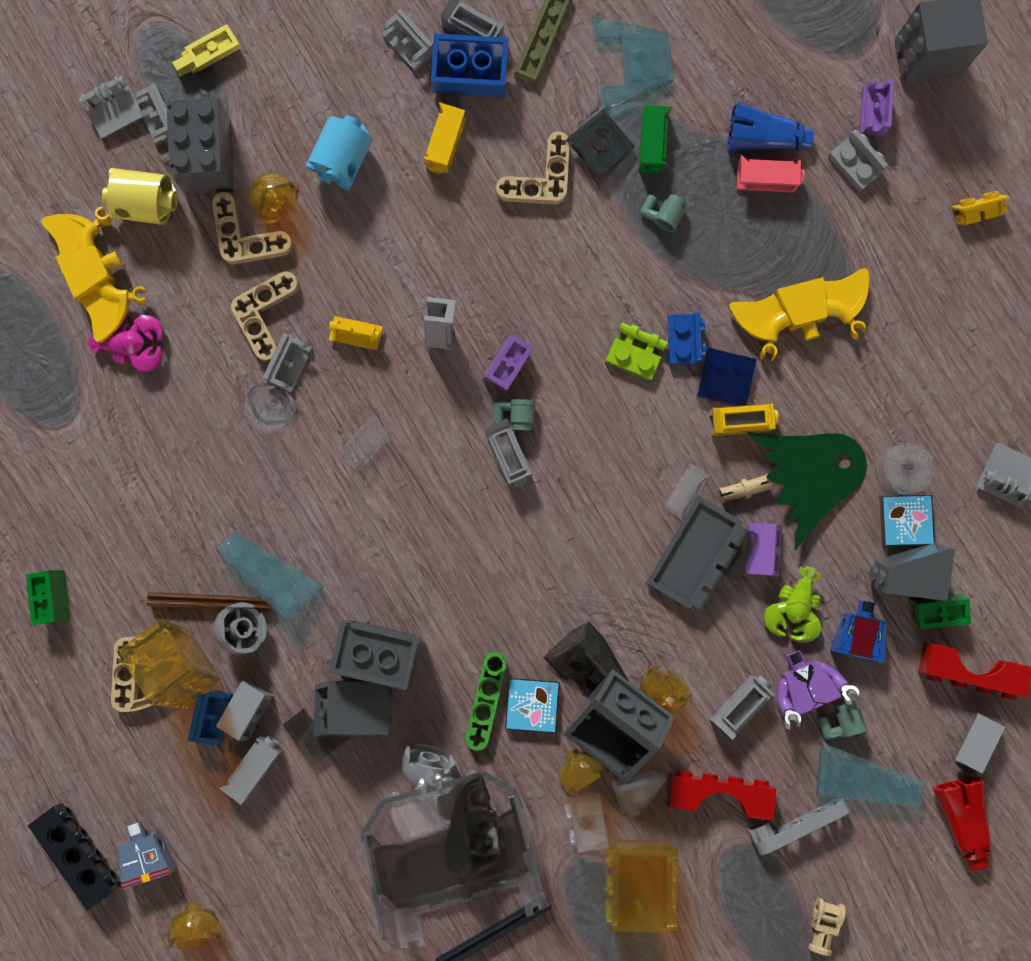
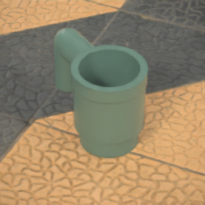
(669, 213)
(521, 413)
(849, 719)

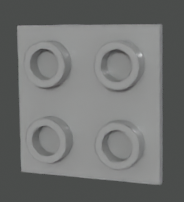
(111, 106)
(1007, 476)

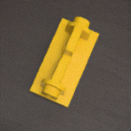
(970, 209)
(355, 333)

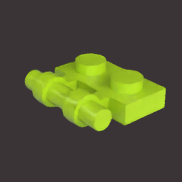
(632, 358)

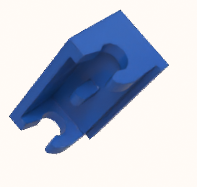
(206, 715)

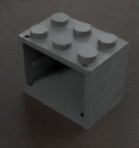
(941, 39)
(200, 145)
(376, 654)
(620, 726)

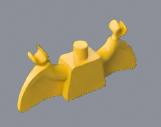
(90, 272)
(804, 307)

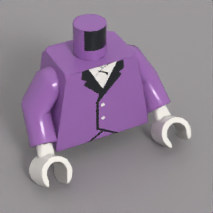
(809, 687)

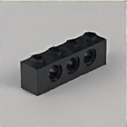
(60, 852)

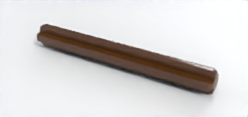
(203, 601)

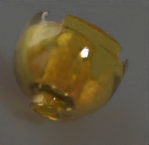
(272, 195)
(664, 689)
(579, 772)
(193, 927)

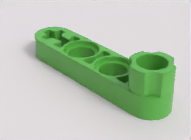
(485, 700)

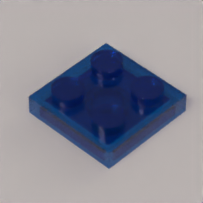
(726, 377)

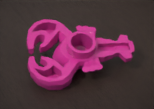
(130, 342)

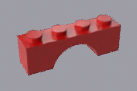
(1005, 676)
(689, 791)

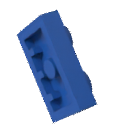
(685, 339)

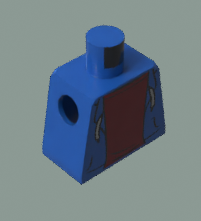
(861, 634)

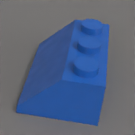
(469, 65)

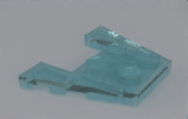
(644, 60)

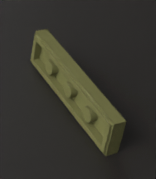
(541, 40)

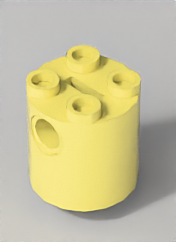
(139, 196)

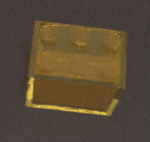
(168, 666)
(641, 886)

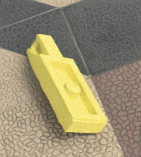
(207, 51)

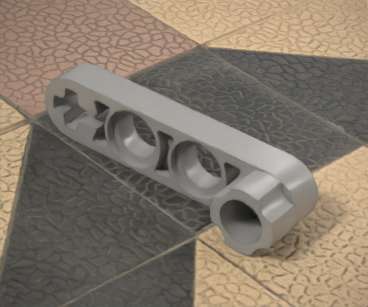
(769, 840)

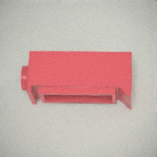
(769, 175)

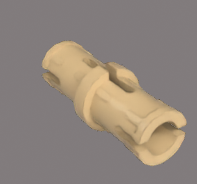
(745, 488)

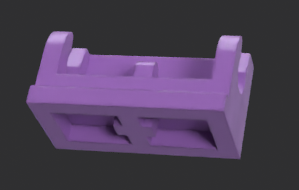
(876, 108)
(507, 362)
(766, 551)

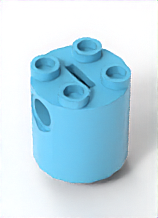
(340, 151)

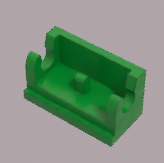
(47, 597)
(941, 613)

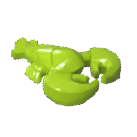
(796, 608)

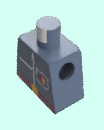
(143, 857)

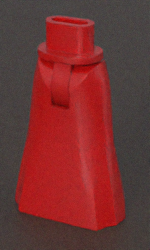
(965, 811)

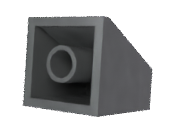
(915, 572)
(351, 709)

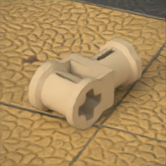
(826, 922)

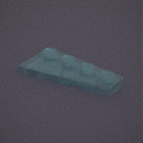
(273, 579)
(860, 779)

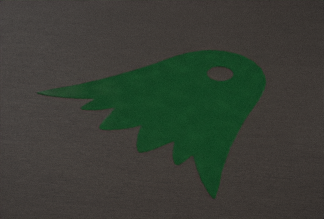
(812, 473)

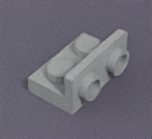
(858, 160)

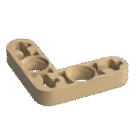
(543, 184)
(243, 244)
(253, 313)

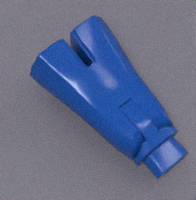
(760, 130)

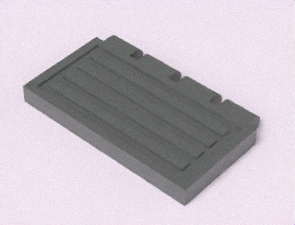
(695, 552)

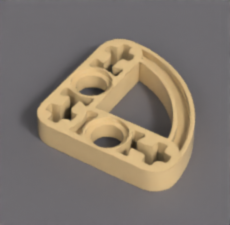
(135, 703)

